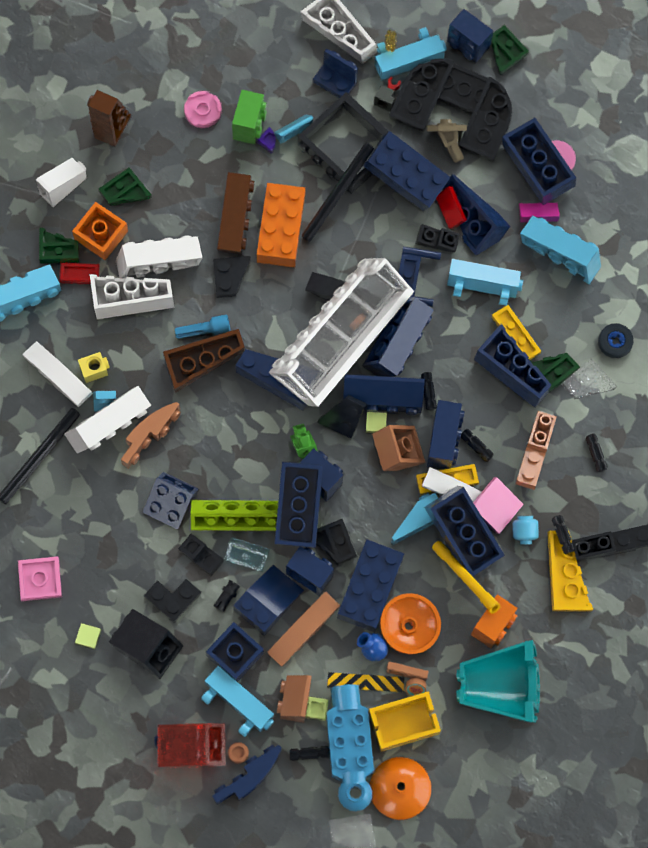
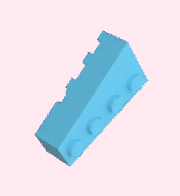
(562, 247)

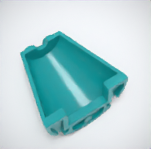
(503, 682)

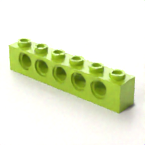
(234, 515)

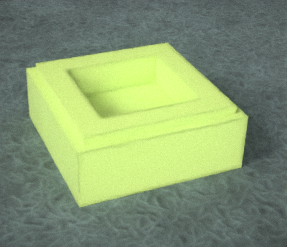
(375, 421)
(88, 636)
(317, 708)

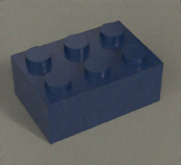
(445, 435)

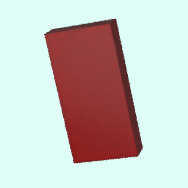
(451, 208)
(78, 272)

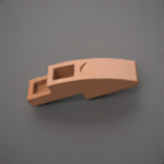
(153, 426)
(536, 450)

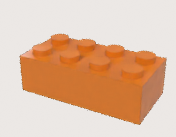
(280, 225)

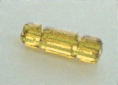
(390, 40)

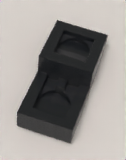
(200, 554)

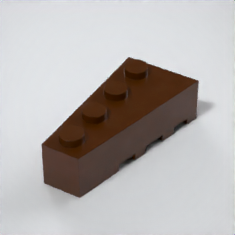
(107, 117)
(235, 213)
(201, 357)

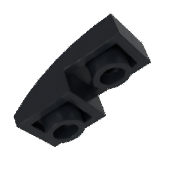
(437, 239)

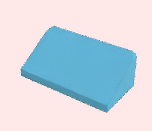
(294, 128)

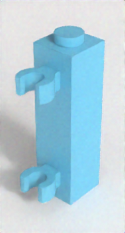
(409, 56)
(484, 279)
(239, 699)

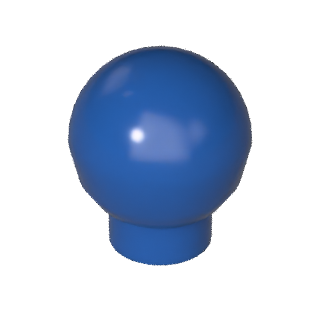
(373, 646)

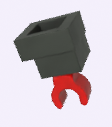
(384, 96)

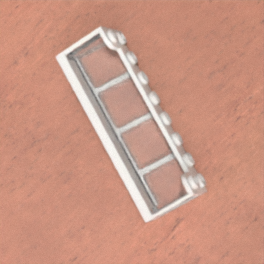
(341, 330)

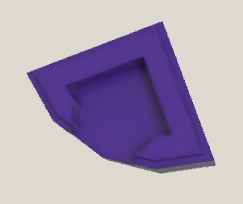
(267, 140)

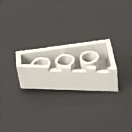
(129, 296)
(108, 420)

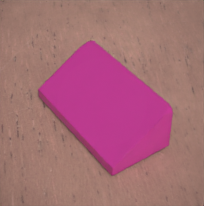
(548, 211)

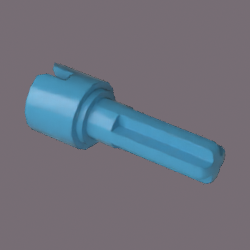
(216, 326)

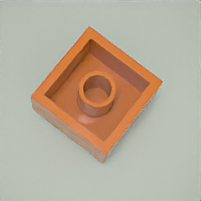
(100, 231)
(491, 625)

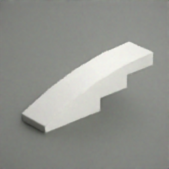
(57, 374)
(442, 483)

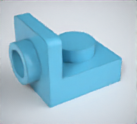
(102, 399)

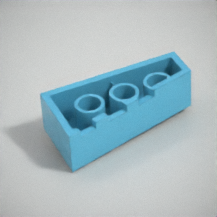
(28, 290)

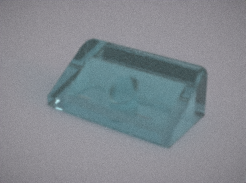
(246, 554)

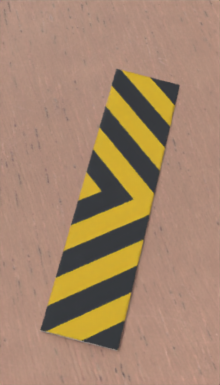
(367, 682)

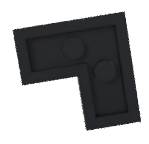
(174, 603)

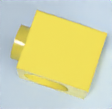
(91, 375)

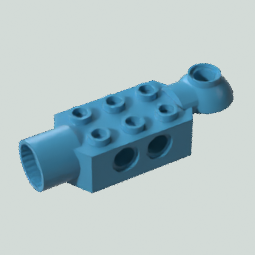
(350, 745)

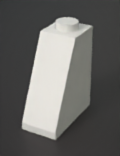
(61, 181)

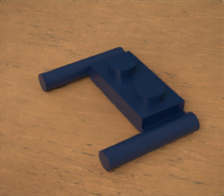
(410, 267)

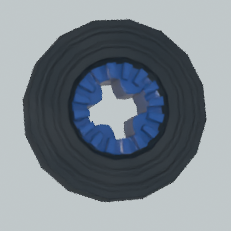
(625, 339)

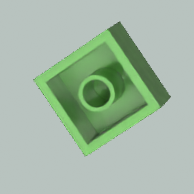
(249, 117)

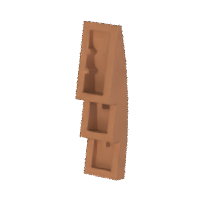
(303, 629)

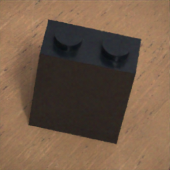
(146, 643)

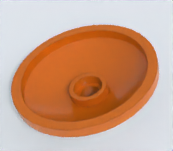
(419, 614)
(400, 803)

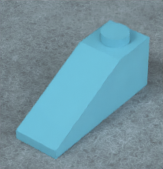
(416, 520)

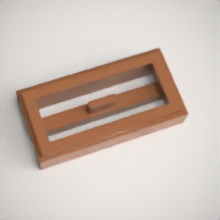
(406, 671)

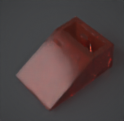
(191, 745)

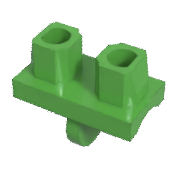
(302, 441)

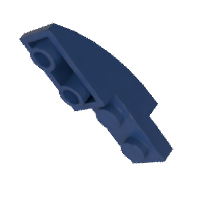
(257, 771)

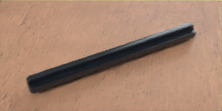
(337, 191)
(38, 456)

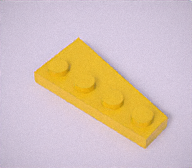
(565, 579)

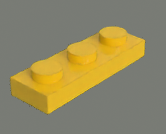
(516, 329)
(465, 474)

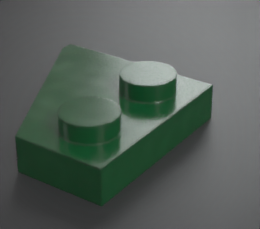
(507, 49)
(124, 189)
(57, 248)
(557, 368)

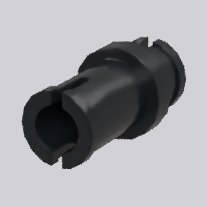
(227, 595)

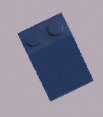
(267, 599)

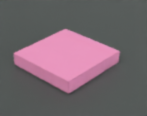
(497, 505)
(39, 578)

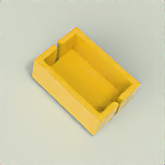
(404, 721)

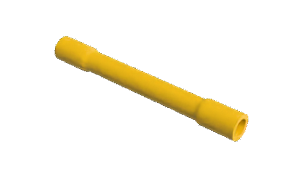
(485, 597)

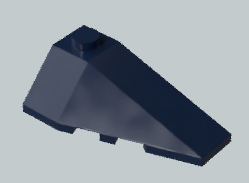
(483, 223)

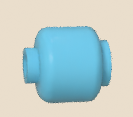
(525, 529)

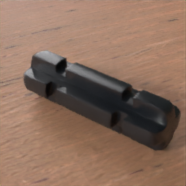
(429, 392)
(477, 445)
(596, 452)
(563, 534)
(309, 753)

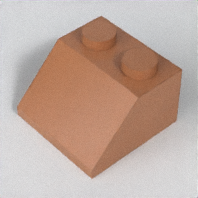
(398, 447)
(295, 698)

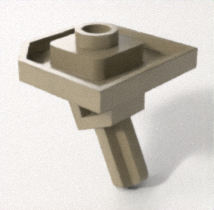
(449, 136)

